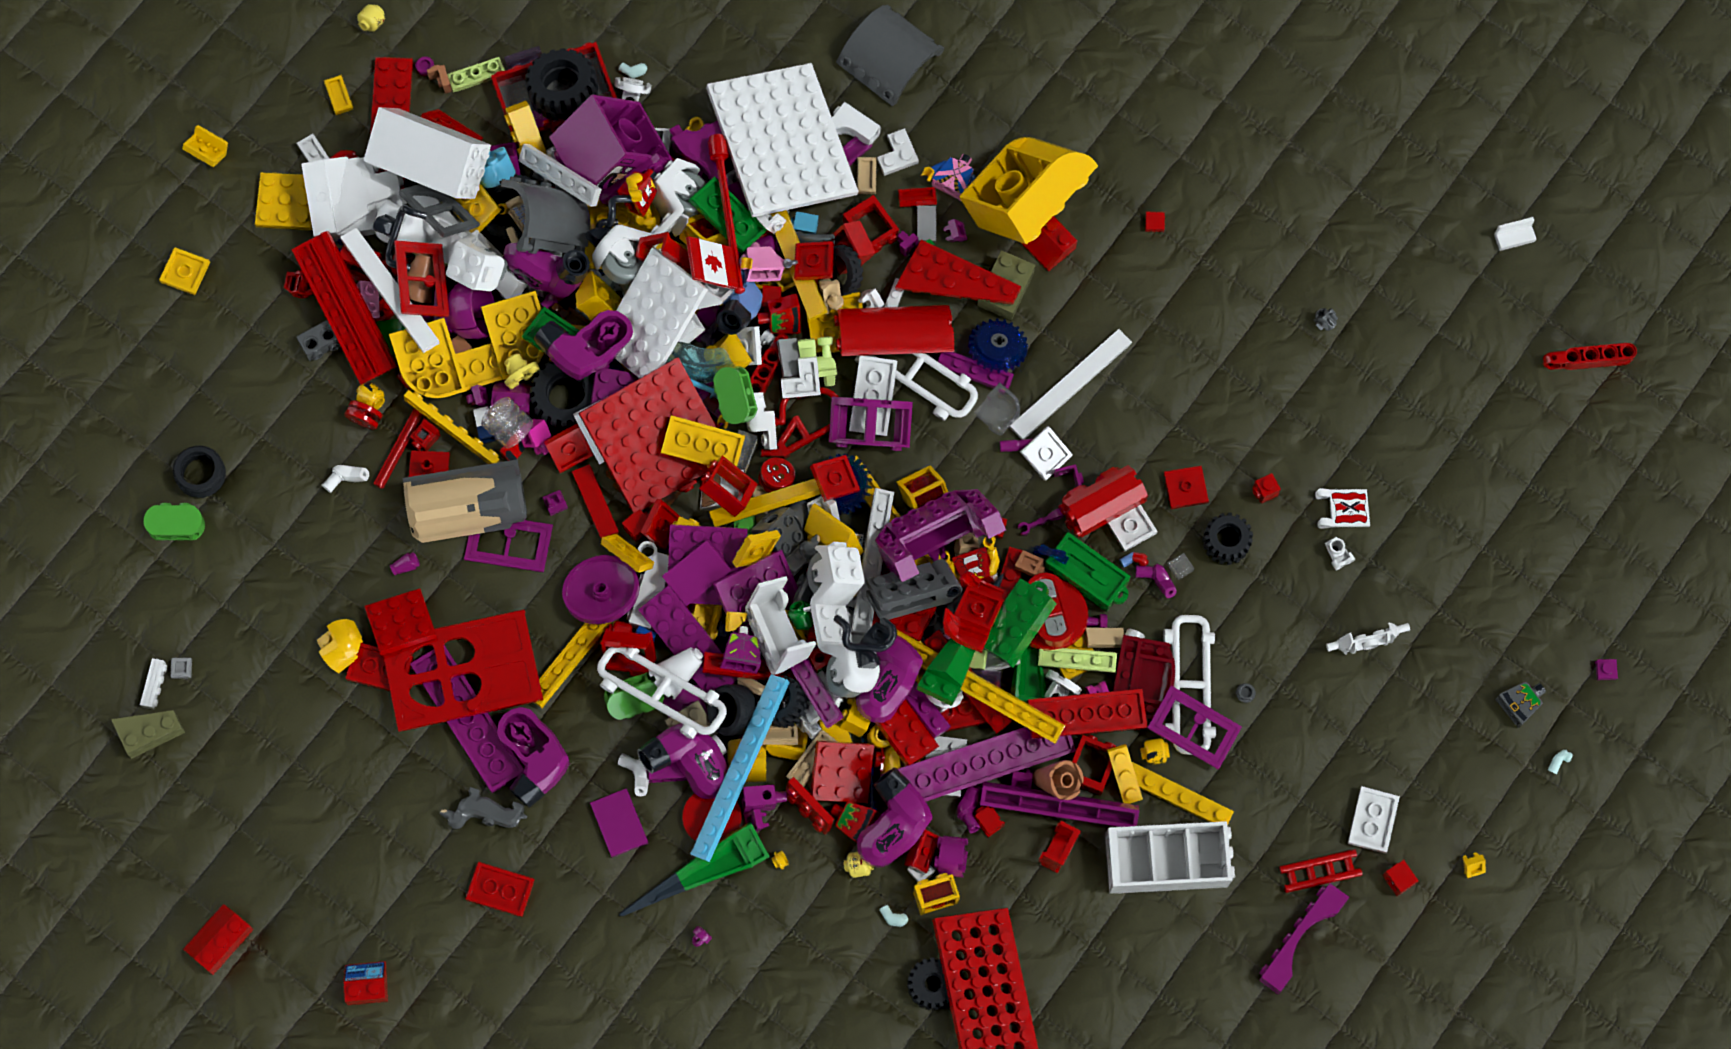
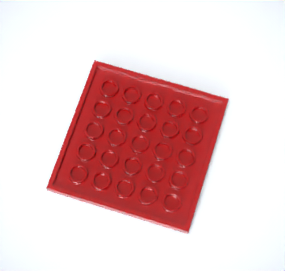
(632, 429)

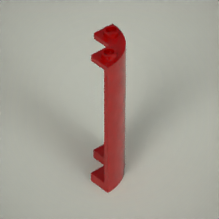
(894, 330)

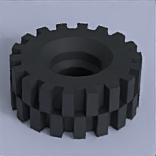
(794, 708)
(917, 987)

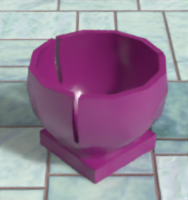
(464, 310)

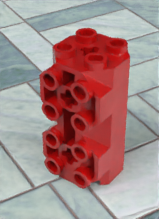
(1108, 498)

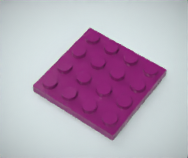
(687, 538)
(739, 586)

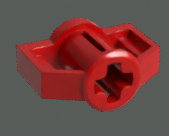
(301, 284)

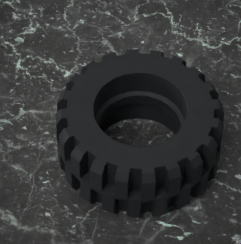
(557, 66)
(542, 386)

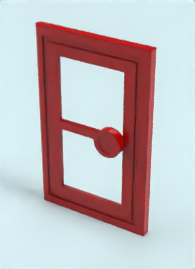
(439, 278)

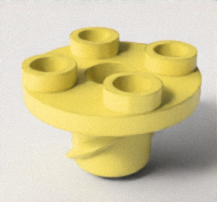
(519, 370)

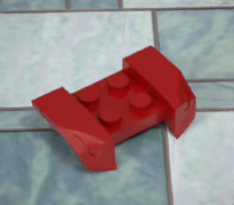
(975, 612)

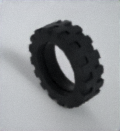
(853, 266)

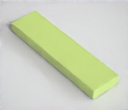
(1078, 659)

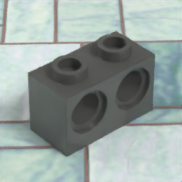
(317, 335)

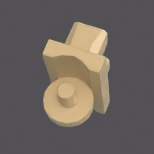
(831, 294)

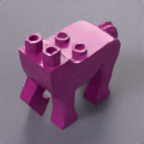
(693, 148)

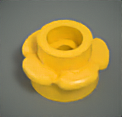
(780, 860)

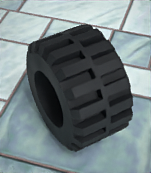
(1231, 524)

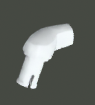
(345, 473)
(641, 774)

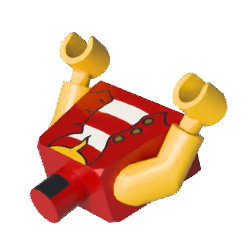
(642, 193)
(981, 562)

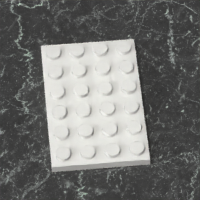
(659, 308)

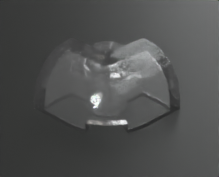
(999, 410)

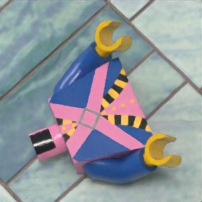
(951, 175)

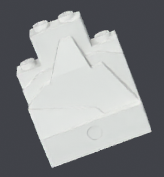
(348, 194)

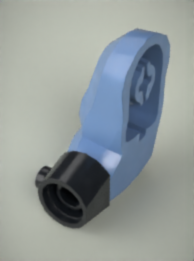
(739, 308)

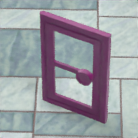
(504, 560)
(1202, 713)

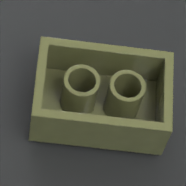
(1016, 271)

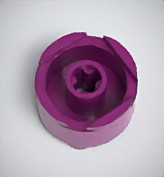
(952, 856)

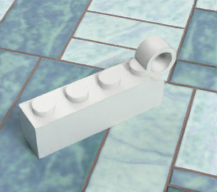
(650, 585)

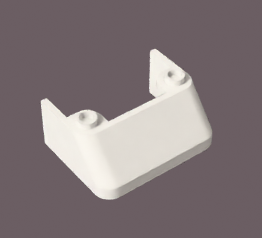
(773, 629)

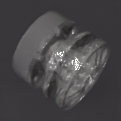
(507, 422)

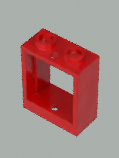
(866, 207)
(736, 478)
(1089, 784)

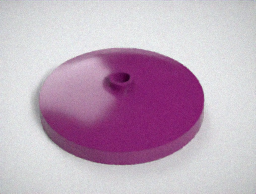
(600, 589)

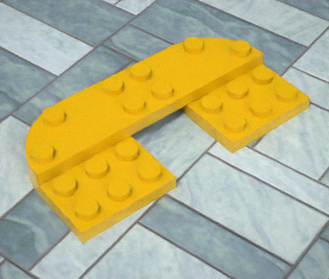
(444, 373)

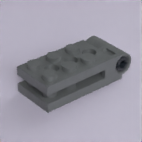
(928, 589)

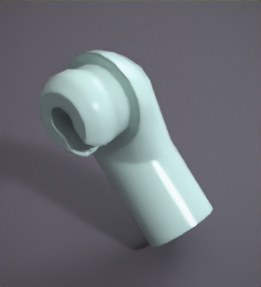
(634, 71)
(1557, 760)
(893, 919)

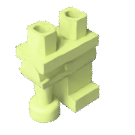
(826, 363)

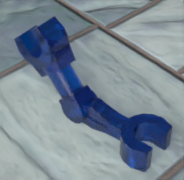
(1058, 555)

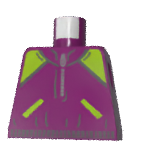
(742, 652)

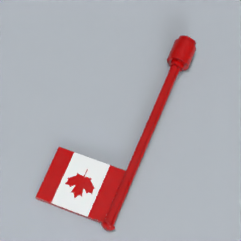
(713, 261)

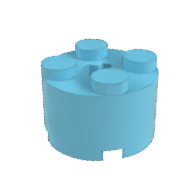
(497, 168)

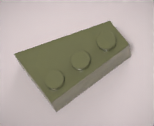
(147, 731)

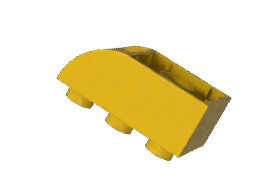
(1025, 187)

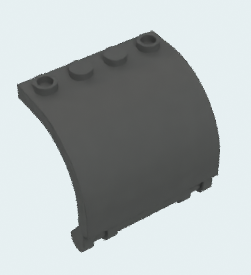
(886, 53)
(552, 217)

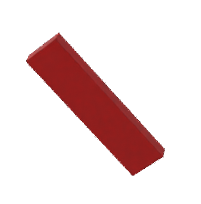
(595, 501)

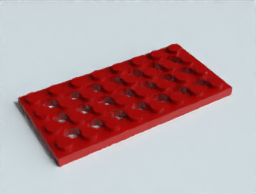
(1012, 978)

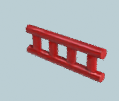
(1309, 865)

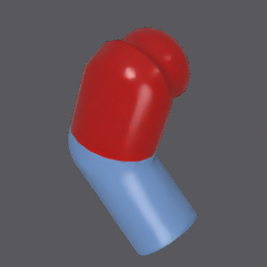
(1141, 558)

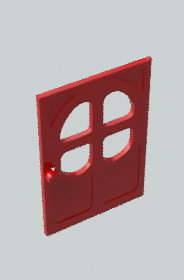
(500, 660)

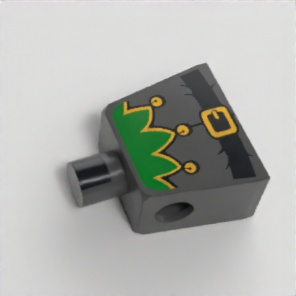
(1521, 702)

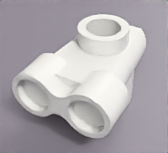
(1340, 557)

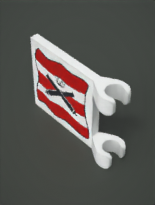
(1347, 508)

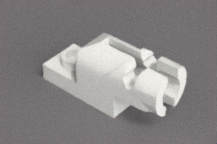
(764, 422)

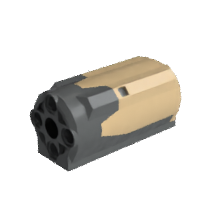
(465, 501)

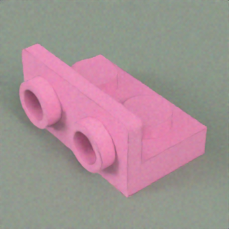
(370, 296)

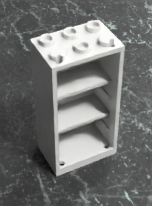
(427, 153)
(1169, 857)

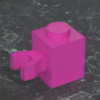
(536, 436)

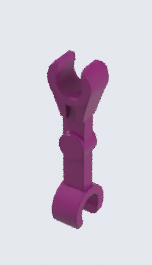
(1054, 515)

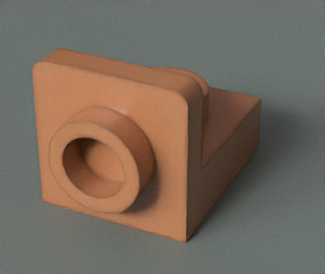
(440, 73)
(1030, 564)

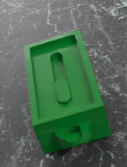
(1090, 573)
(1019, 621)

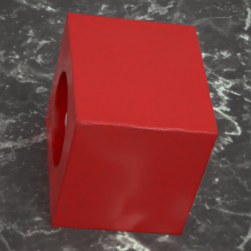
(1400, 878)

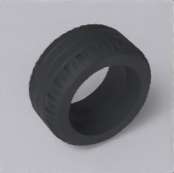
(188, 456)
(745, 704)

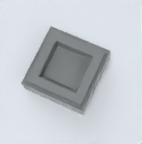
(181, 667)

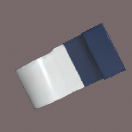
(483, 434)

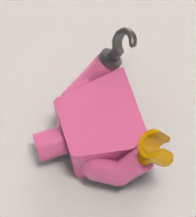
(763, 264)

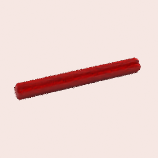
(398, 449)

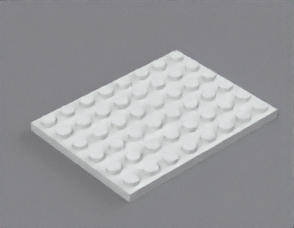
(782, 139)

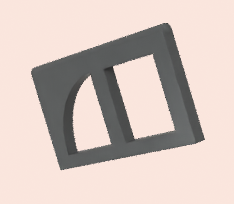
(449, 203)

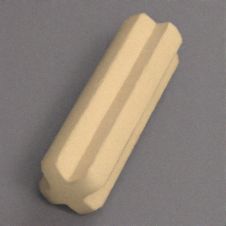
(752, 685)

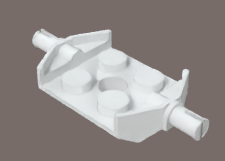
(1380, 637)

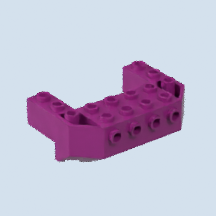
(935, 526)

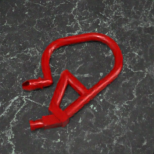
(783, 451)

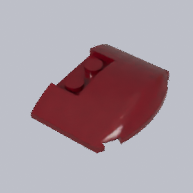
(1145, 666)

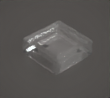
(1180, 566)

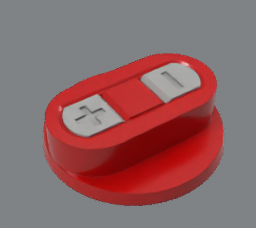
(1066, 620)

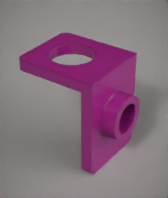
(1078, 478)

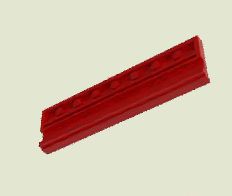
(344, 307)

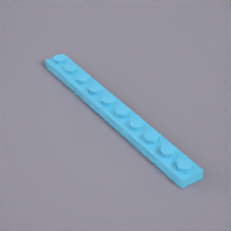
(740, 768)

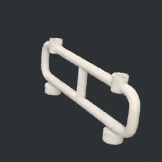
(942, 409)
(1172, 636)
(690, 727)

